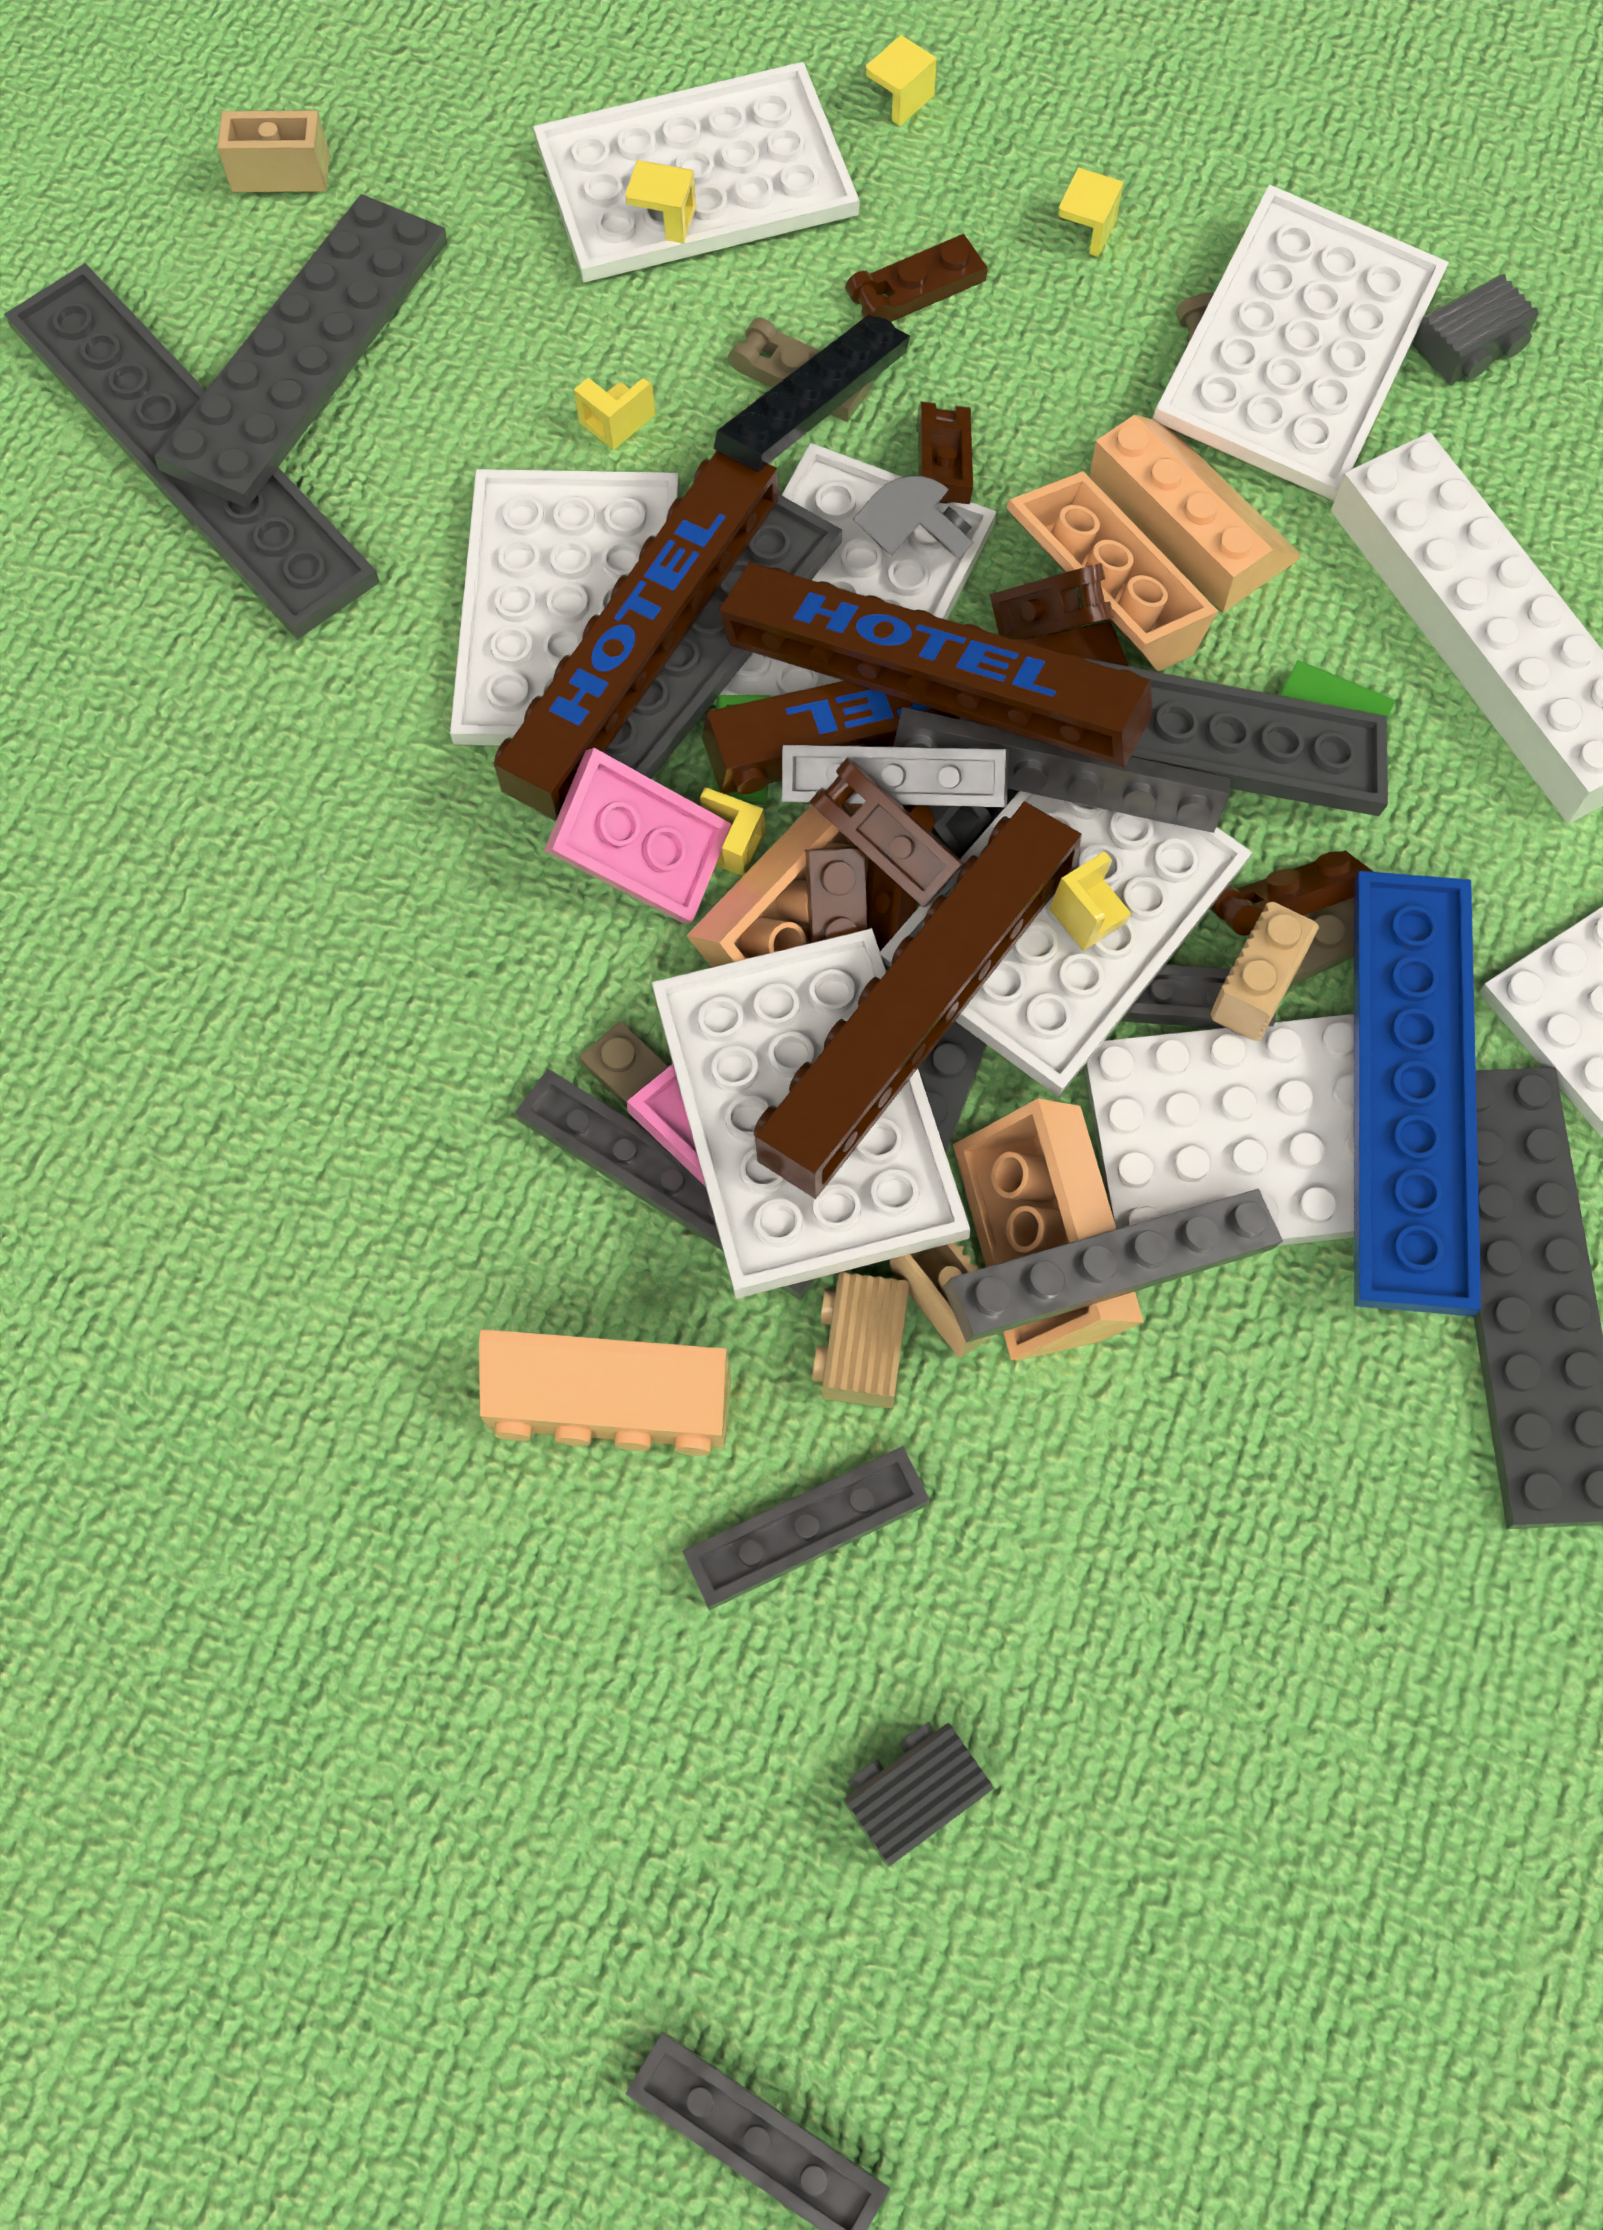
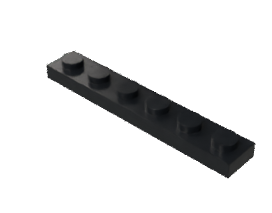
(811, 393)

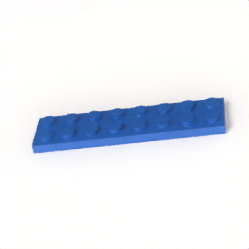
(1415, 1096)

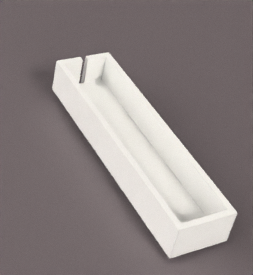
(1484, 613)

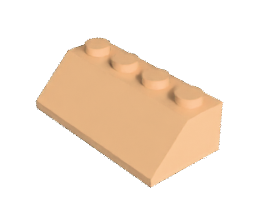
(1189, 511)
(1147, 593)
(770, 902)
(1036, 1189)
(604, 1391)

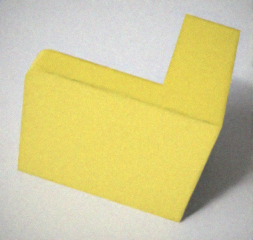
(906, 73)
(665, 190)
(1092, 202)
(614, 413)
(745, 832)
(1088, 904)

